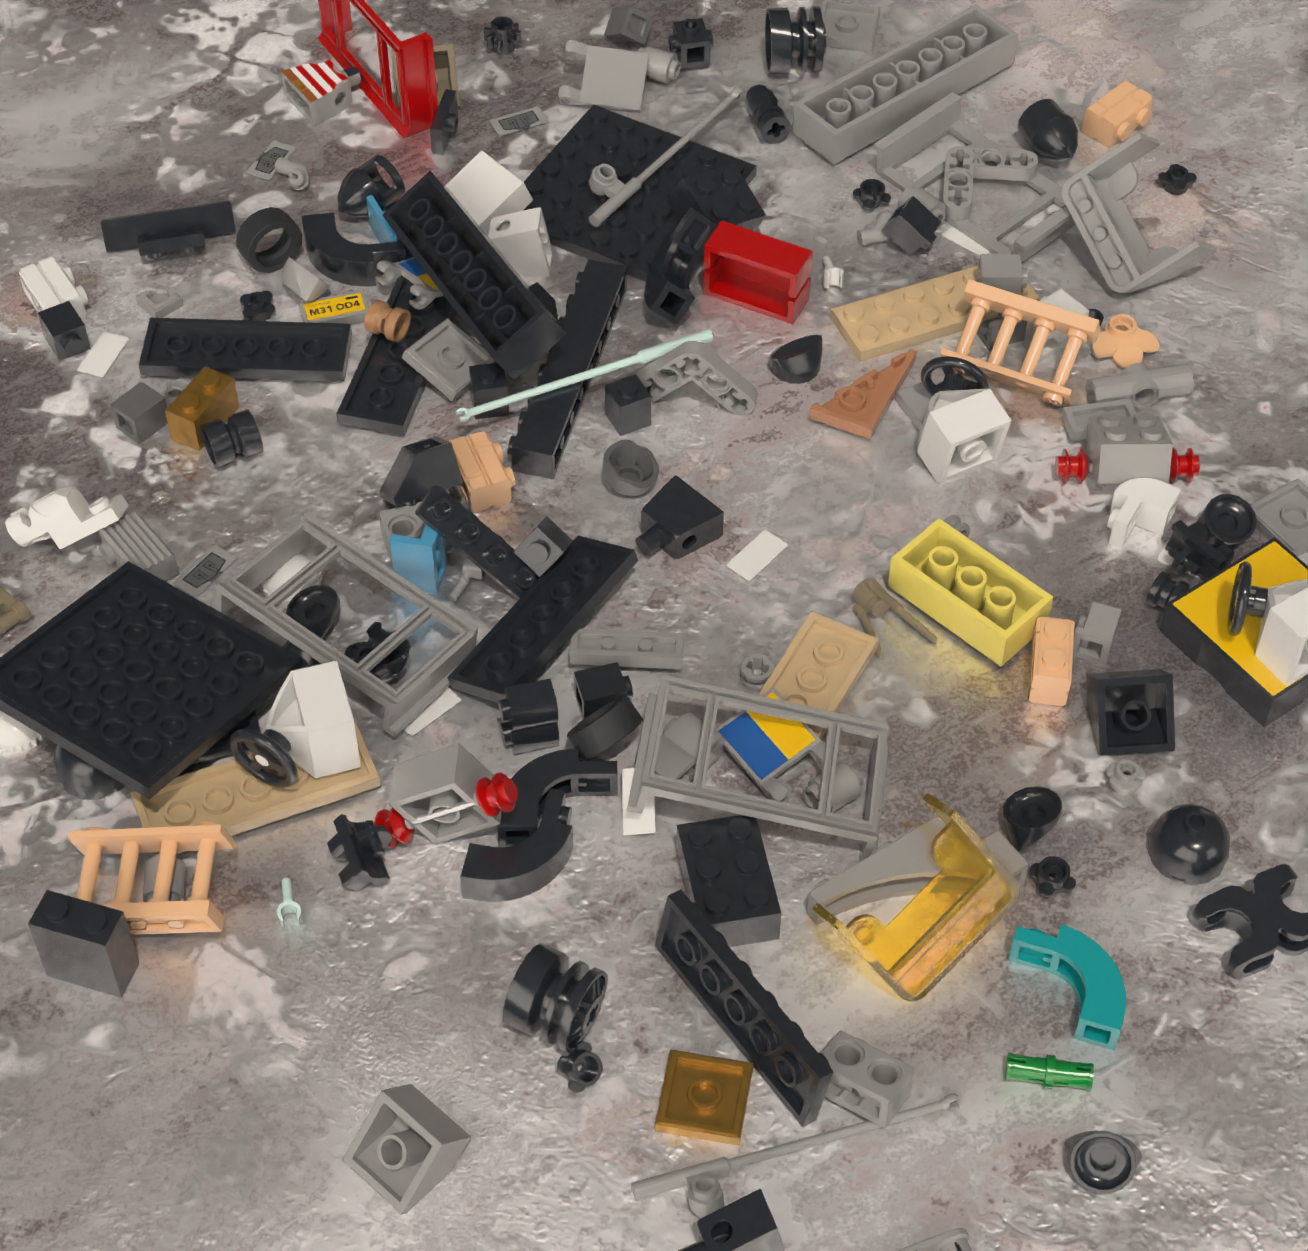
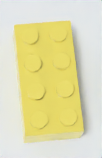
(969, 591)

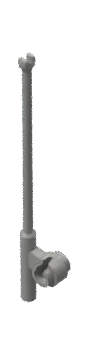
(620, 192)
(706, 1193)

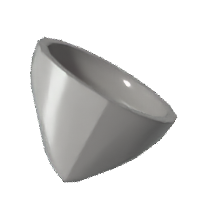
(302, 281)

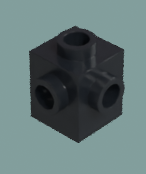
(691, 43)

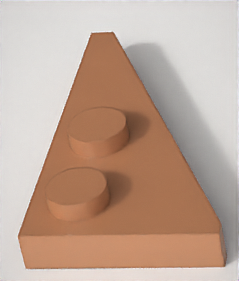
(866, 400)

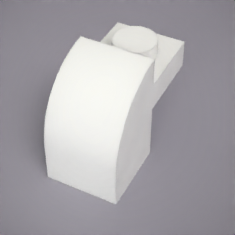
(1141, 504)

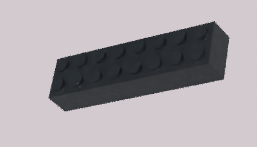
(474, 276)

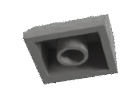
(405, 1146)

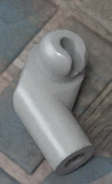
(297, 173)
(875, 233)

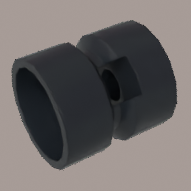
(226, 440)

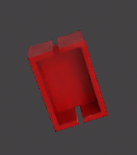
(757, 272)

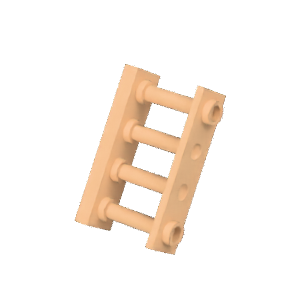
(1045, 320)
(159, 913)

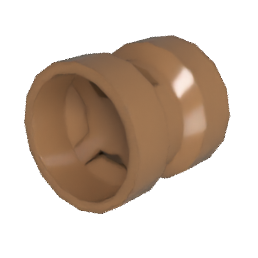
(386, 320)

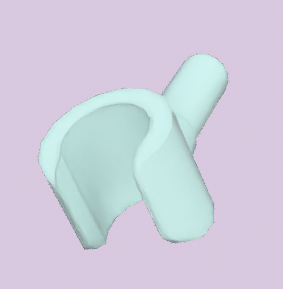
(288, 904)

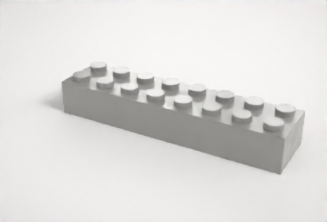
(903, 83)

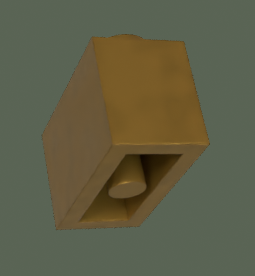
(205, 399)

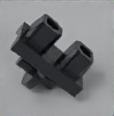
(1194, 554)
(363, 848)

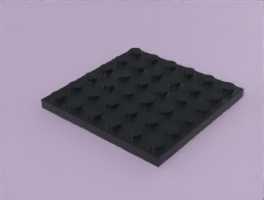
(641, 223)
(140, 678)

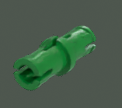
(1049, 1071)

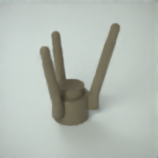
(875, 600)

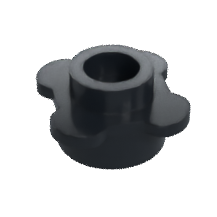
(1176, 179)
(872, 194)
(257, 305)
(1054, 867)
(590, 1070)

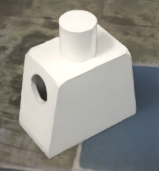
(523, 241)

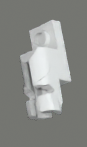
(63, 517)

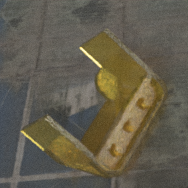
(941, 919)

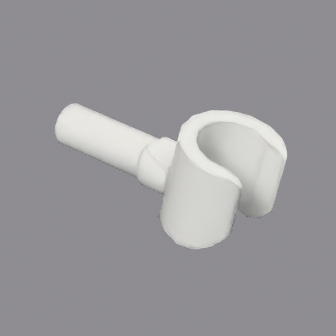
(832, 274)

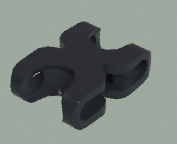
(1257, 918)

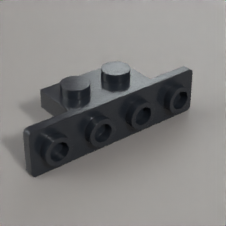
(168, 229)
(476, 541)

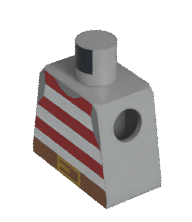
(319, 89)

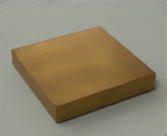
(704, 1097)

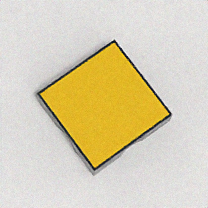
(1199, 628)

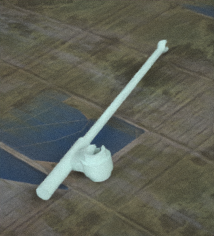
(644, 356)

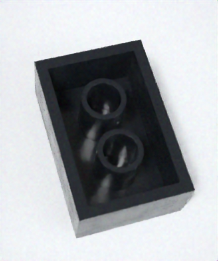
(730, 878)

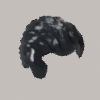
(391, 664)

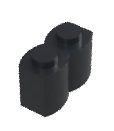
(529, 716)

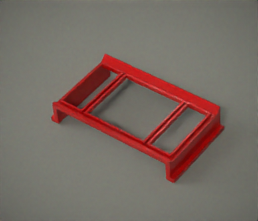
(413, 60)

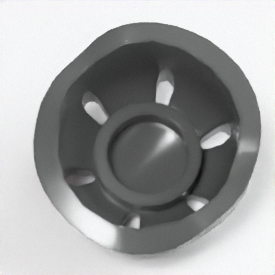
(628, 478)

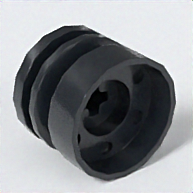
(794, 39)
(555, 997)

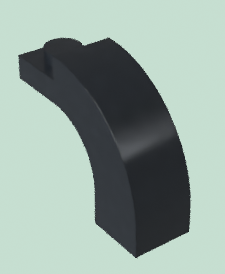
(343, 259)
(671, 269)
(555, 771)
(521, 869)

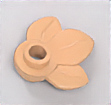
(1124, 341)

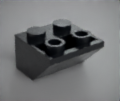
(420, 468)

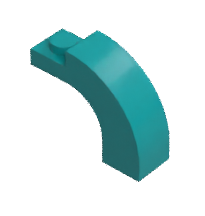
(1086, 970)

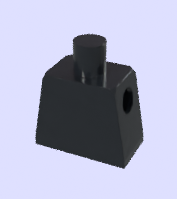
(678, 521)
(739, 1227)

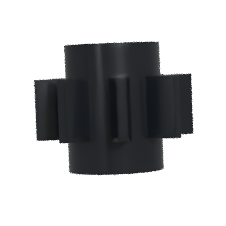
(502, 35)

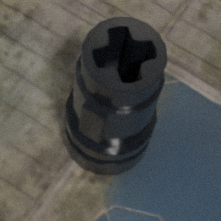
(768, 115)

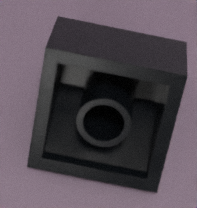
(1131, 711)

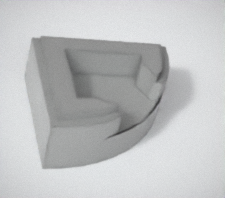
(159, 304)

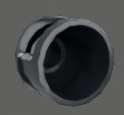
(1049, 131)
(365, 182)

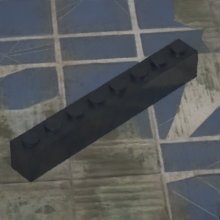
(552, 415)

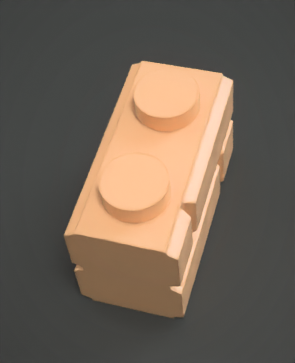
(1117, 114)
(482, 472)
(1051, 661)

